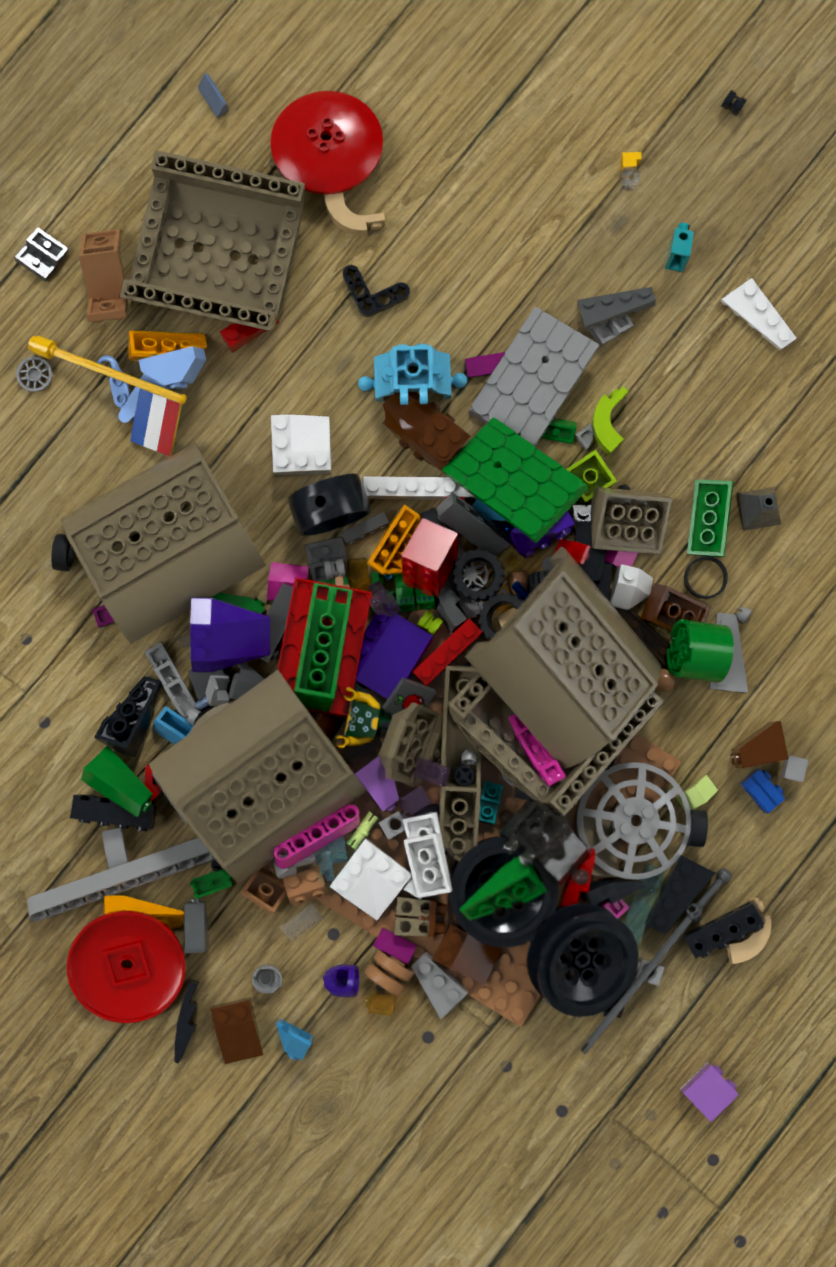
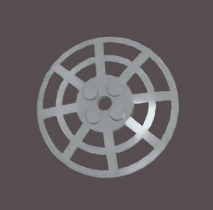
(622, 820)

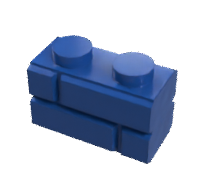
(762, 790)

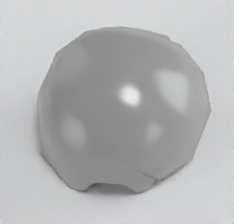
(267, 978)

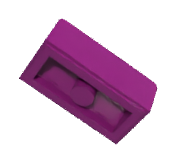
(395, 945)

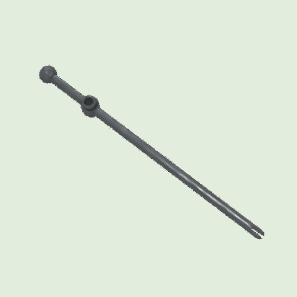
(695, 914)

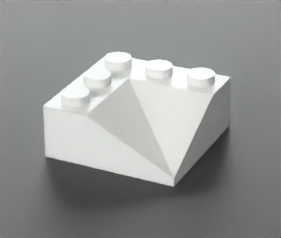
(301, 445)
(371, 879)

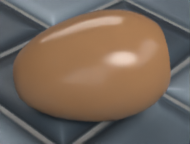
(522, 577)
(666, 681)

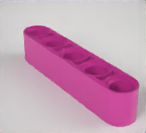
(313, 844)

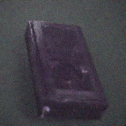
(432, 771)

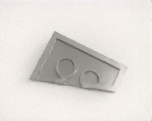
(438, 984)

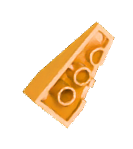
(151, 343)
(171, 917)

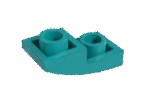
(489, 802)

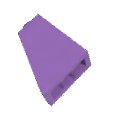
(380, 787)

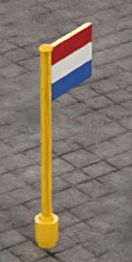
(156, 407)

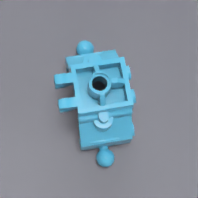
(392, 373)

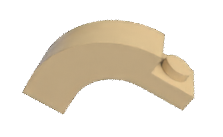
(347, 220)
(753, 942)

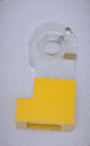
(629, 174)

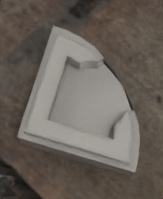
(585, 437)

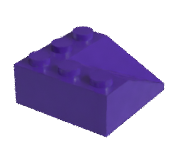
(525, 545)

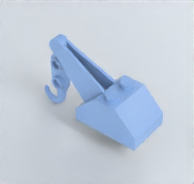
(165, 370)

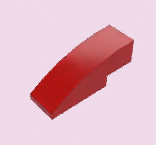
(572, 890)

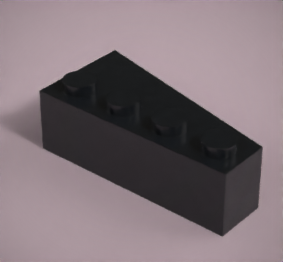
(105, 811)
(677, 892)

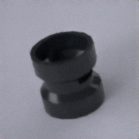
(737, 105)

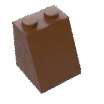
(761, 747)

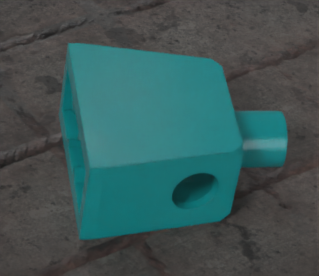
(679, 248)

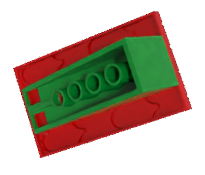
(323, 644)

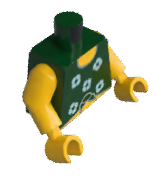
(363, 721)

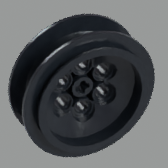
(515, 925)
(605, 976)

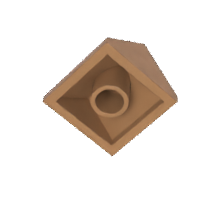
(265, 890)

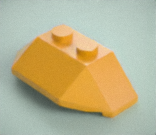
(390, 547)

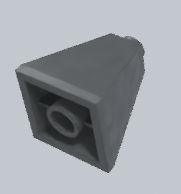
(759, 508)

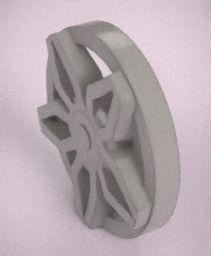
(471, 574)

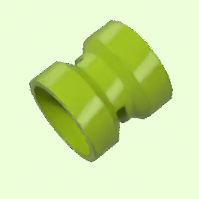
(430, 623)

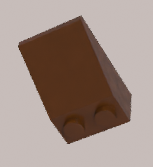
(668, 606)
(466, 954)
(237, 1030)

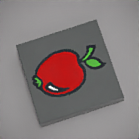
(406, 693)

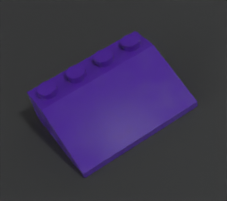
(390, 652)

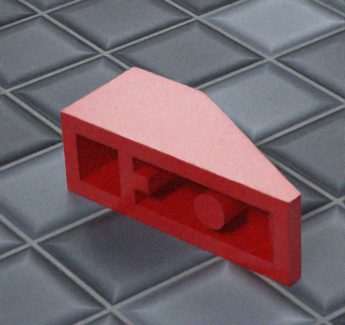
(238, 335)

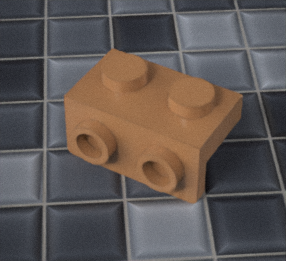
(305, 886)

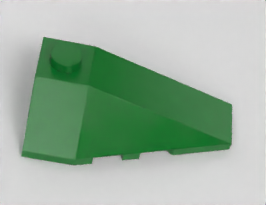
(506, 887)

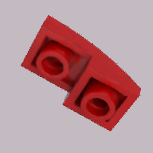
(577, 550)

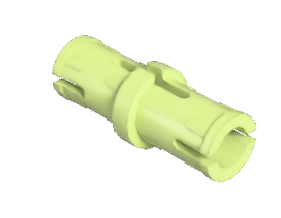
(362, 830)

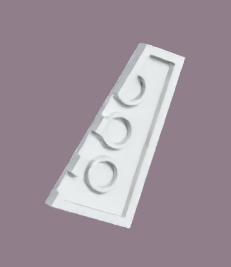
(756, 309)

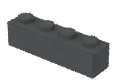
(367, 527)

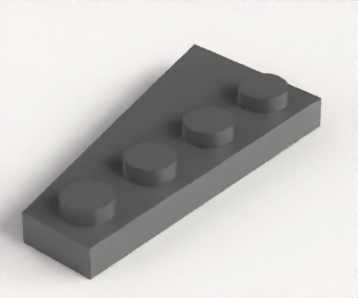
(607, 307)

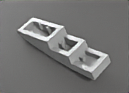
(171, 679)

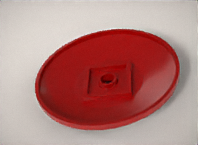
(330, 164)
(123, 992)

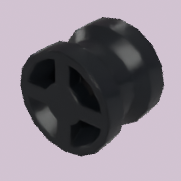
(466, 777)

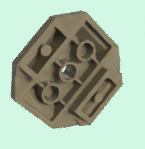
(411, 735)

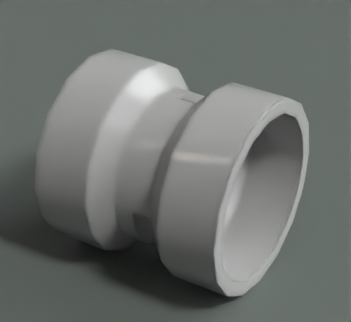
(330, 570)

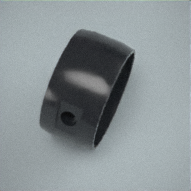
(329, 504)

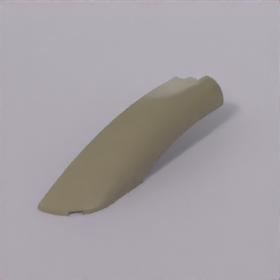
(458, 803)

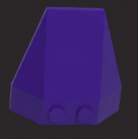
(226, 635)

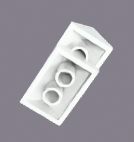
(426, 855)

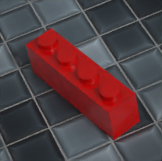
(447, 652)

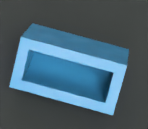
(171, 726)

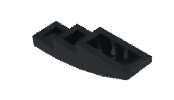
(184, 1026)

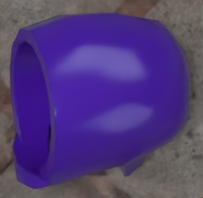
(342, 980)

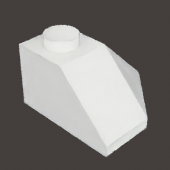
(630, 587)

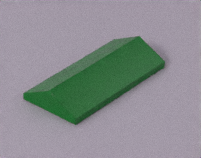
(710, 518)

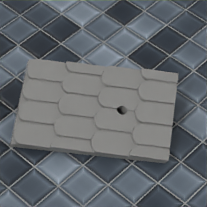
(534, 376)

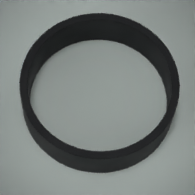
(719, 563)

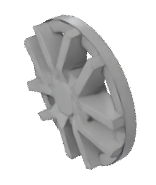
(34, 374)

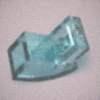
(330, 854)

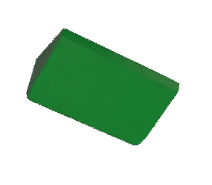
(561, 431)

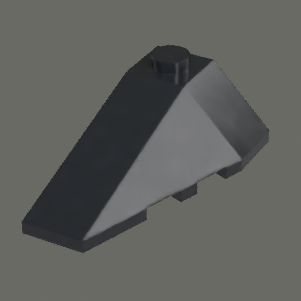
(583, 534)

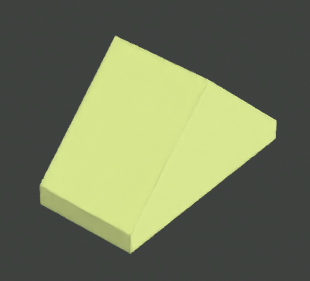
(698, 793)

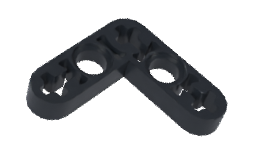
(373, 299)

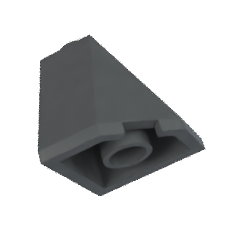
(244, 681)

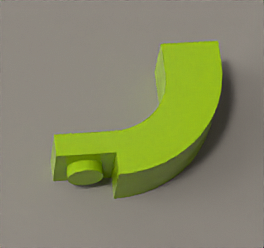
(603, 431)

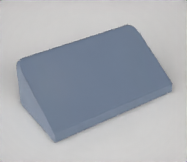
(212, 96)

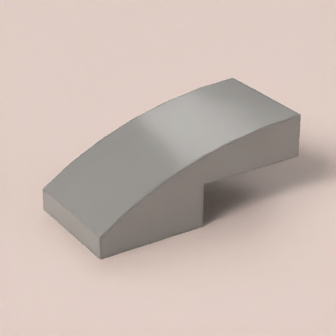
(611, 330)
(115, 847)

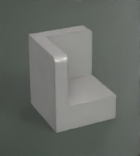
(216, 690)
(794, 768)

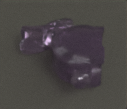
(383, 601)

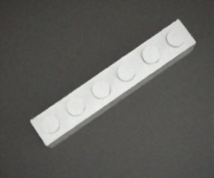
(413, 488)

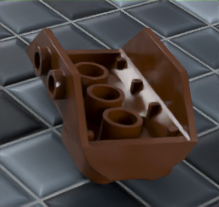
(424, 429)

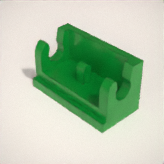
(211, 883)

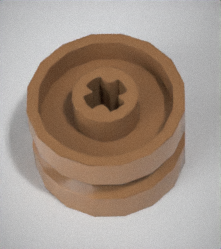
(387, 974)

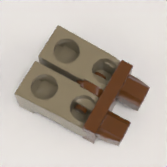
(424, 921)

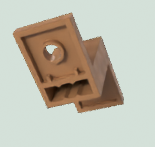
(103, 275)

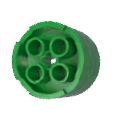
(700, 651)

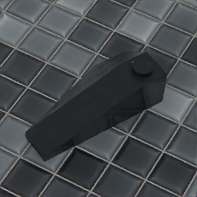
(129, 722)

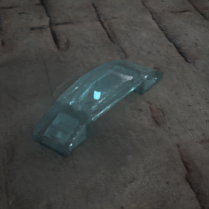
(642, 903)

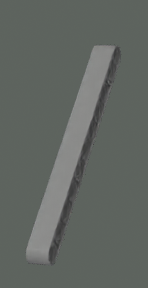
(118, 879)

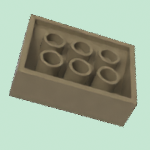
(629, 520)

